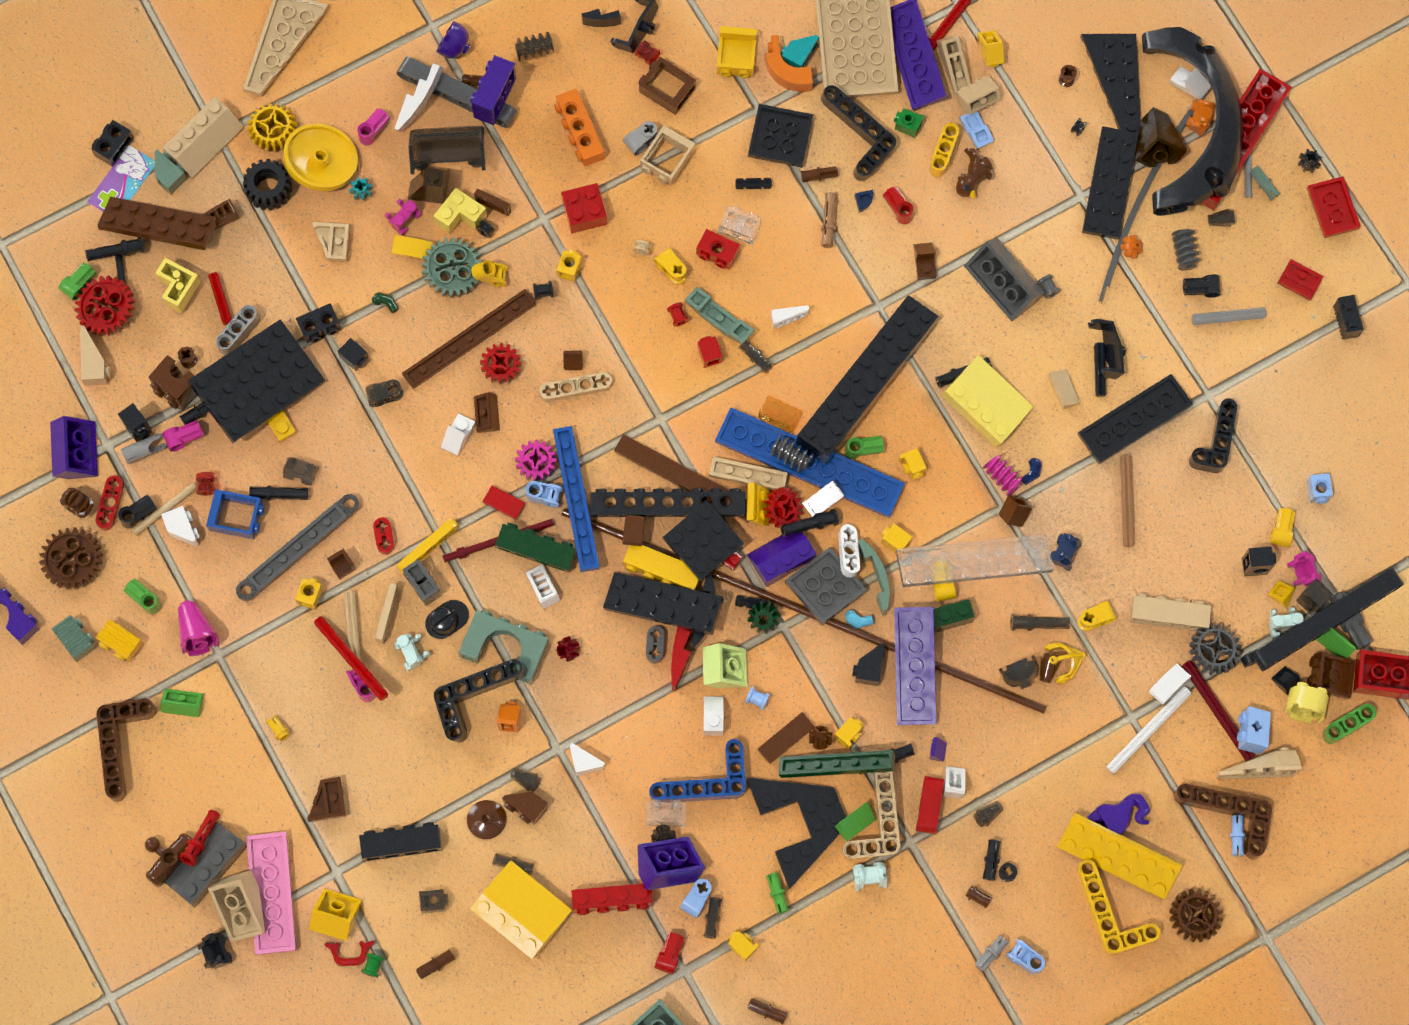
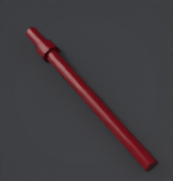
(463, 552)

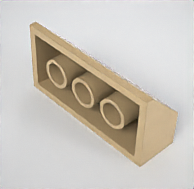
(203, 137)

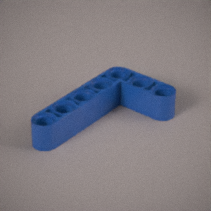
(707, 784)

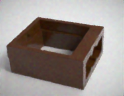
(680, 98)

